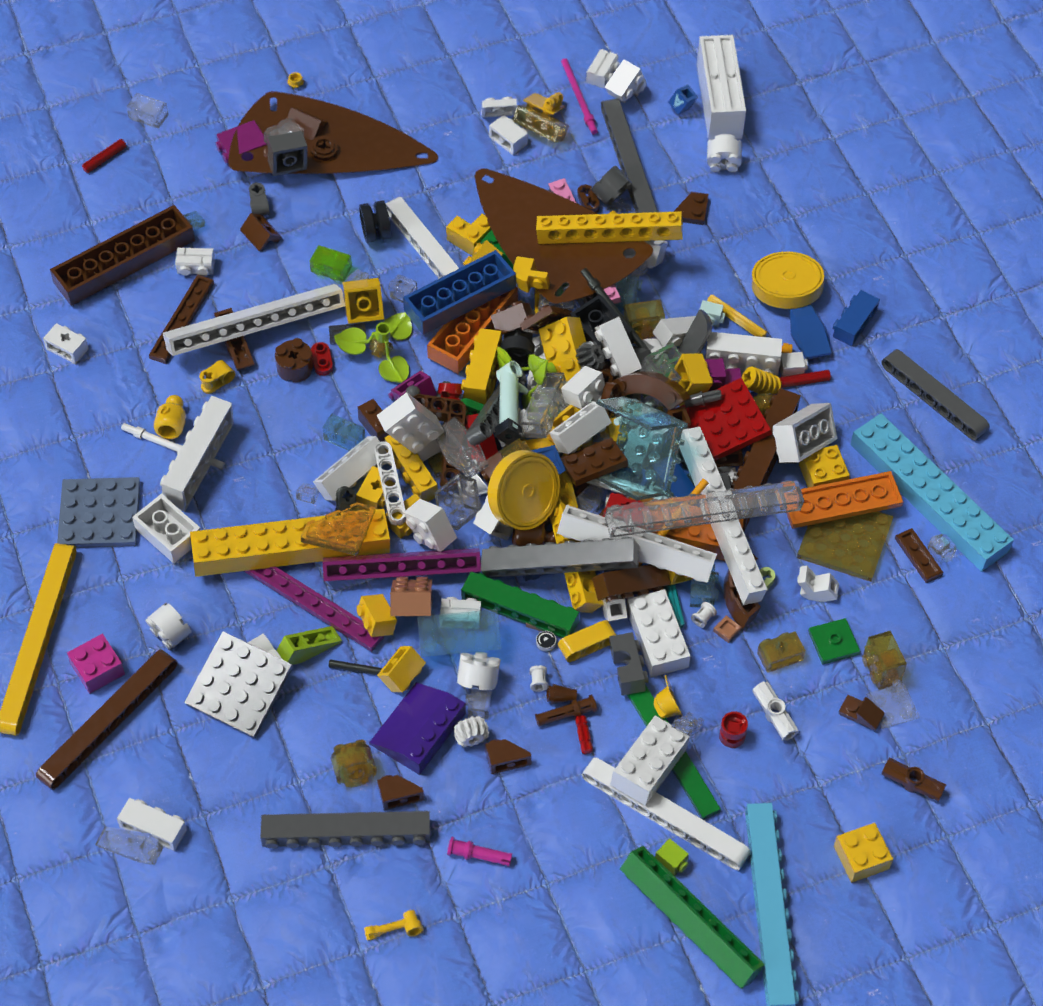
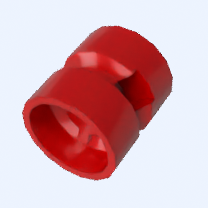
(449, 390)
(733, 729)

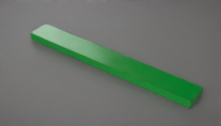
(684, 769)

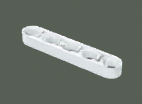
(389, 491)

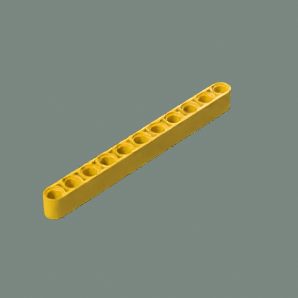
(36, 639)

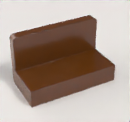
(259, 231)

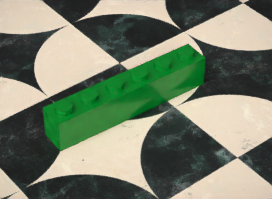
(521, 605)

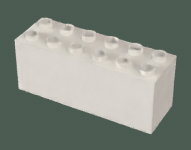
(720, 86)

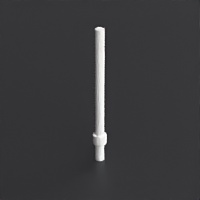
(140, 433)

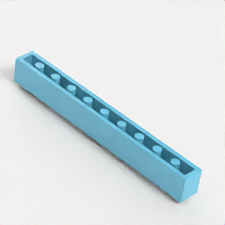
(769, 905)

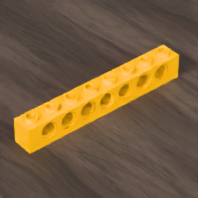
(609, 227)
(579, 583)

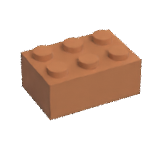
(411, 597)

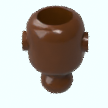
(535, 536)

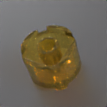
(353, 763)

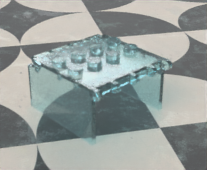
(650, 445)

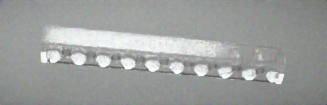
(703, 508)

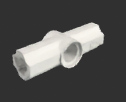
(781, 719)

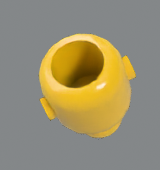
(170, 418)

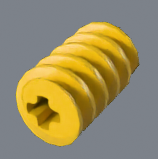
(761, 381)

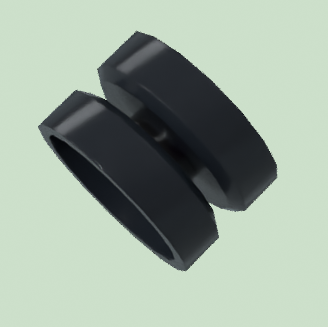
(375, 221)

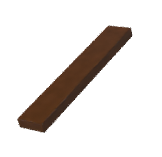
(183, 315)

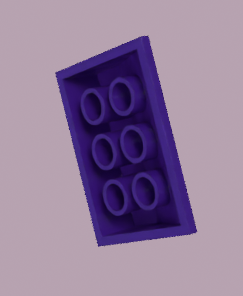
(419, 726)

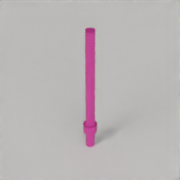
(588, 118)

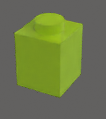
(672, 857)

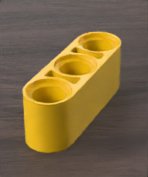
(586, 641)

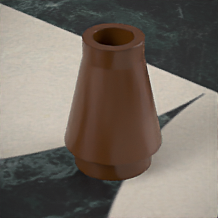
(560, 694)

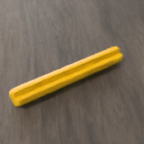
(739, 318)

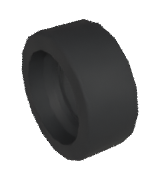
(519, 343)

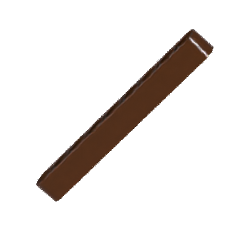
(106, 719)

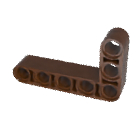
(445, 414)

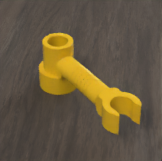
(410, 923)

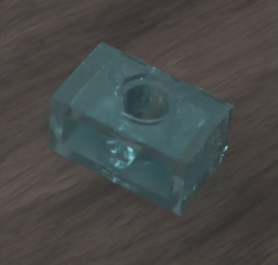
(342, 432)

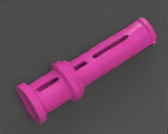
(469, 850)

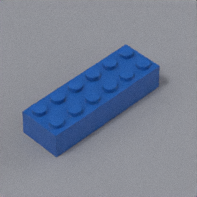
(459, 292)

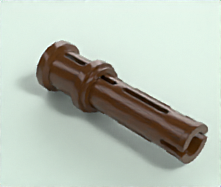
(575, 708)

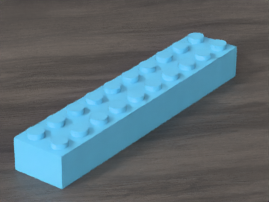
(932, 492)

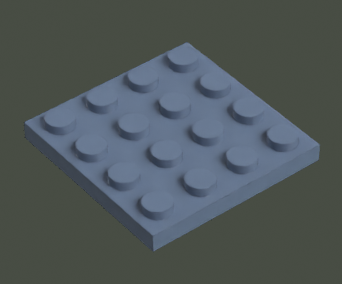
(98, 512)

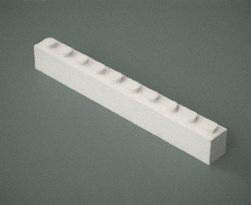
(253, 319)
(728, 533)

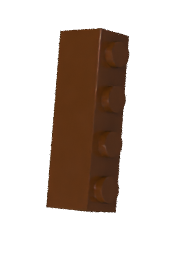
(629, 582)

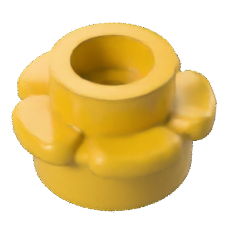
(295, 80)

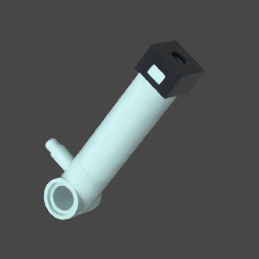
(508, 428)

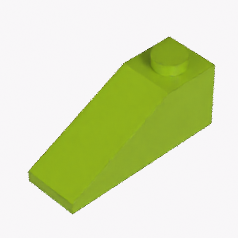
(305, 645)

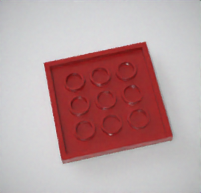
(730, 421)

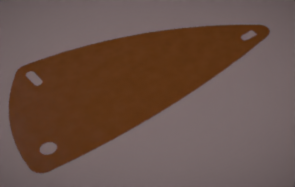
(361, 140)
(512, 216)

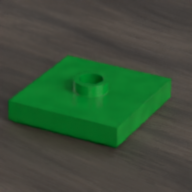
(834, 641)

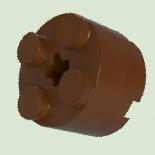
(294, 360)

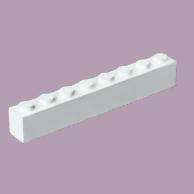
(653, 548)

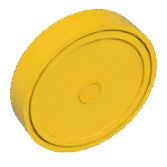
(787, 280)
(523, 489)

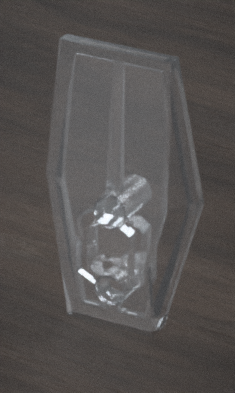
(459, 451)

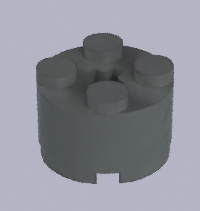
(611, 186)

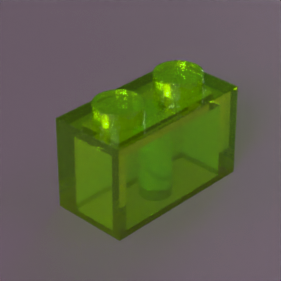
(330, 263)

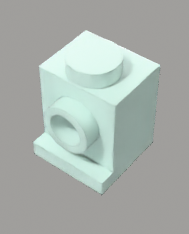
(714, 311)

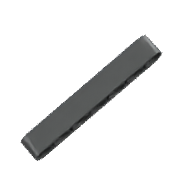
(935, 394)
(488, 418)

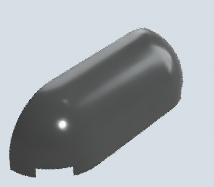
(697, 334)

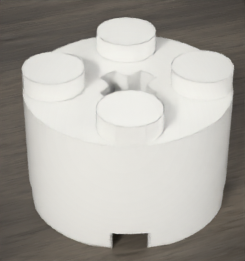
(724, 153)
(168, 626)
(478, 671)

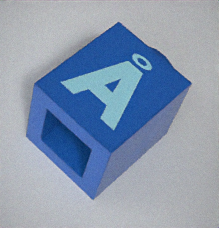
(683, 99)

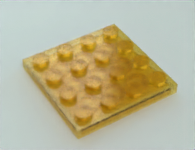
(847, 544)

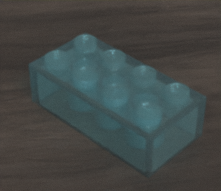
(459, 632)

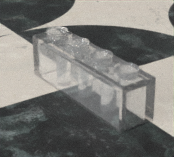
(544, 406)

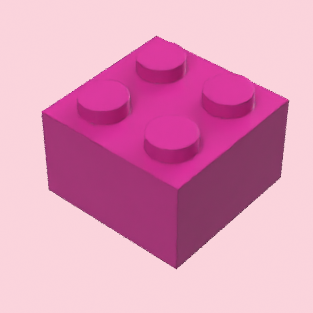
(96, 663)

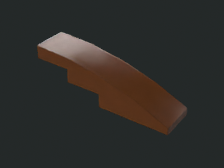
(237, 347)

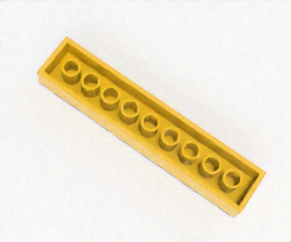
(272, 545)

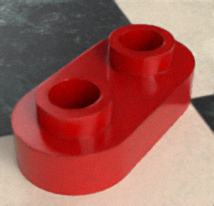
(321, 357)

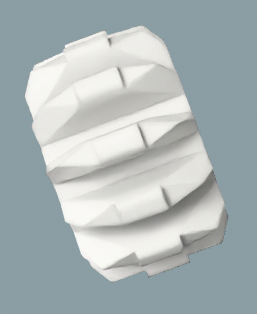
(471, 731)

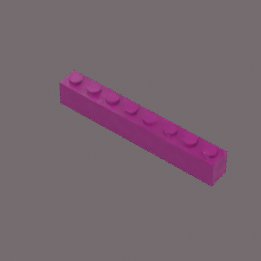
(401, 564)

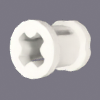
(703, 614)
(538, 678)

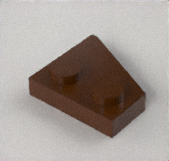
(693, 208)

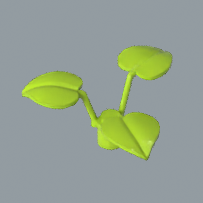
(396, 326)
(537, 366)

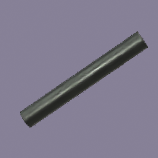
(354, 667)

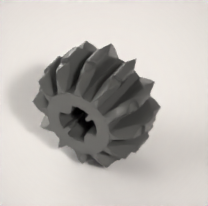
(590, 355)

